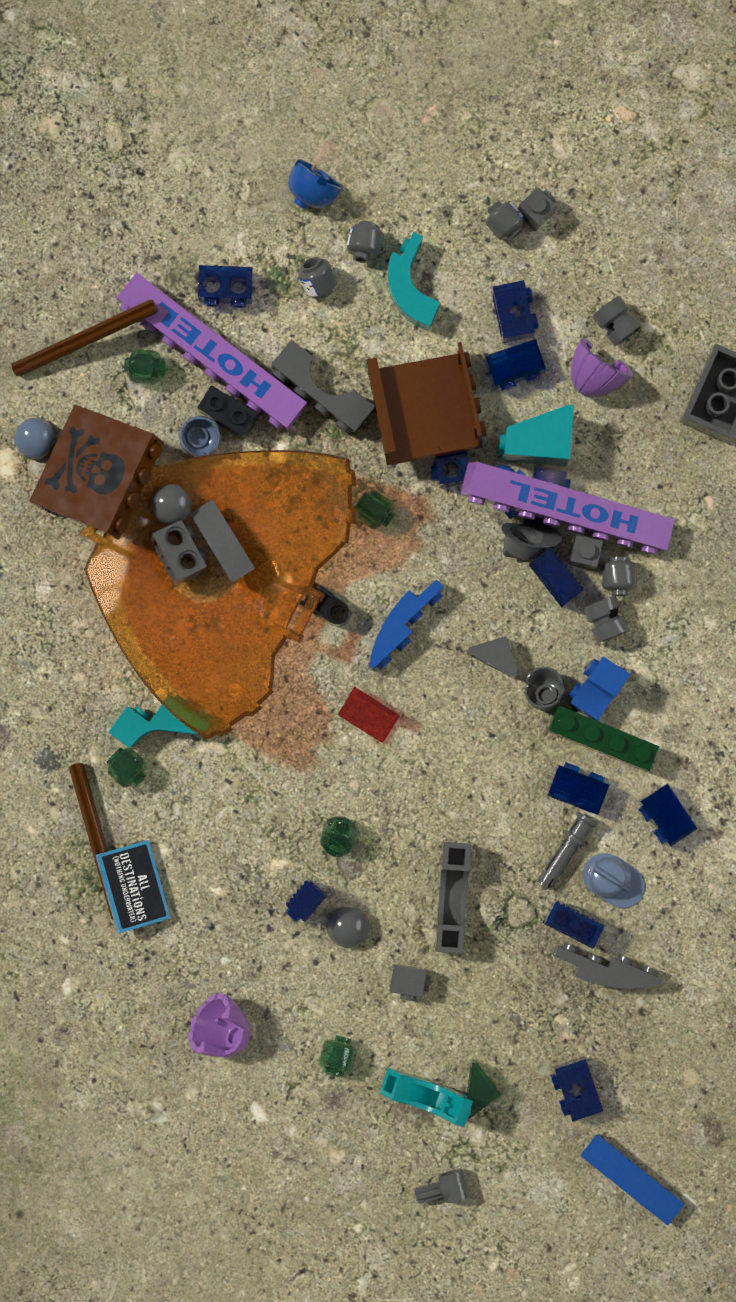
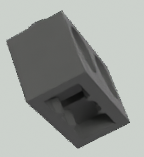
(171, 555)

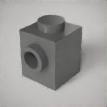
(538, 208)
(586, 552)
(409, 981)

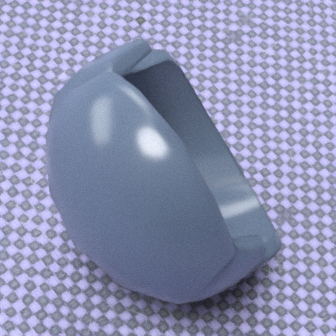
(199, 436)
(34, 438)

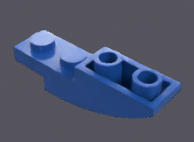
(394, 630)

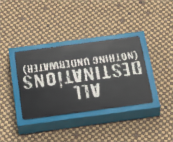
(133, 886)

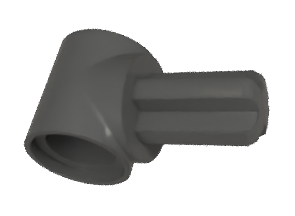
(451, 1187)

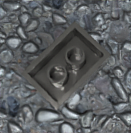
(714, 396)

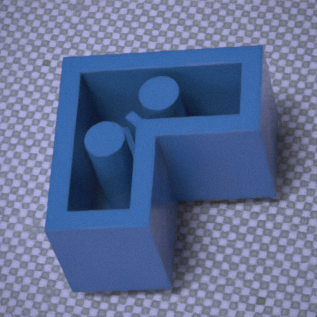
(599, 687)

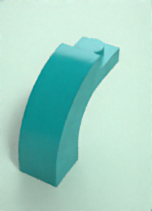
(408, 300)
(427, 1096)

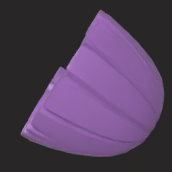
(595, 377)
(219, 1028)

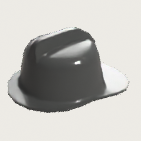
(527, 539)

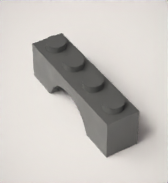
(349, 409)
(452, 897)

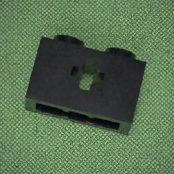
(227, 412)

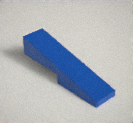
(632, 1179)

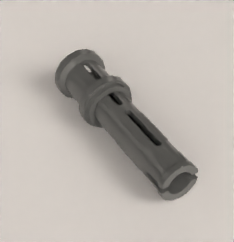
(573, 840)

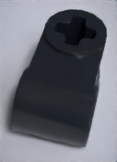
(325, 607)

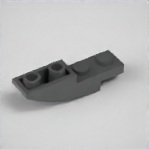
(616, 974)

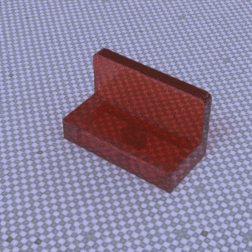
(368, 715)

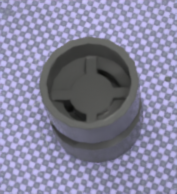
(617, 321)
(606, 619)

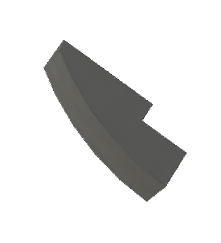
(222, 541)

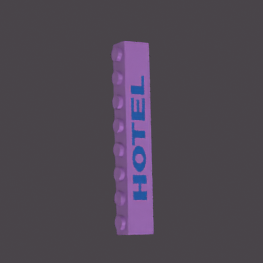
(214, 354)
(566, 507)

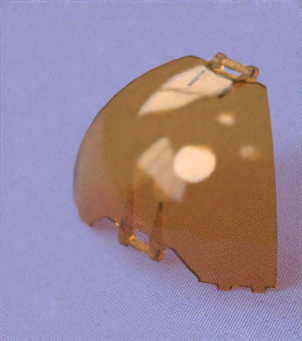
(214, 641)

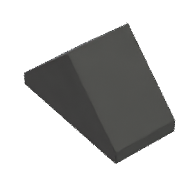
(496, 655)

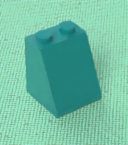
(539, 439)

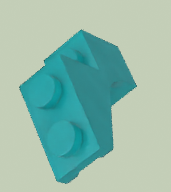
(133, 725)

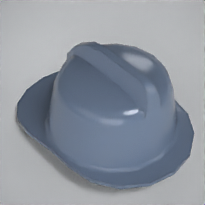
(613, 880)

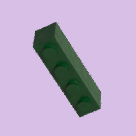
(602, 738)

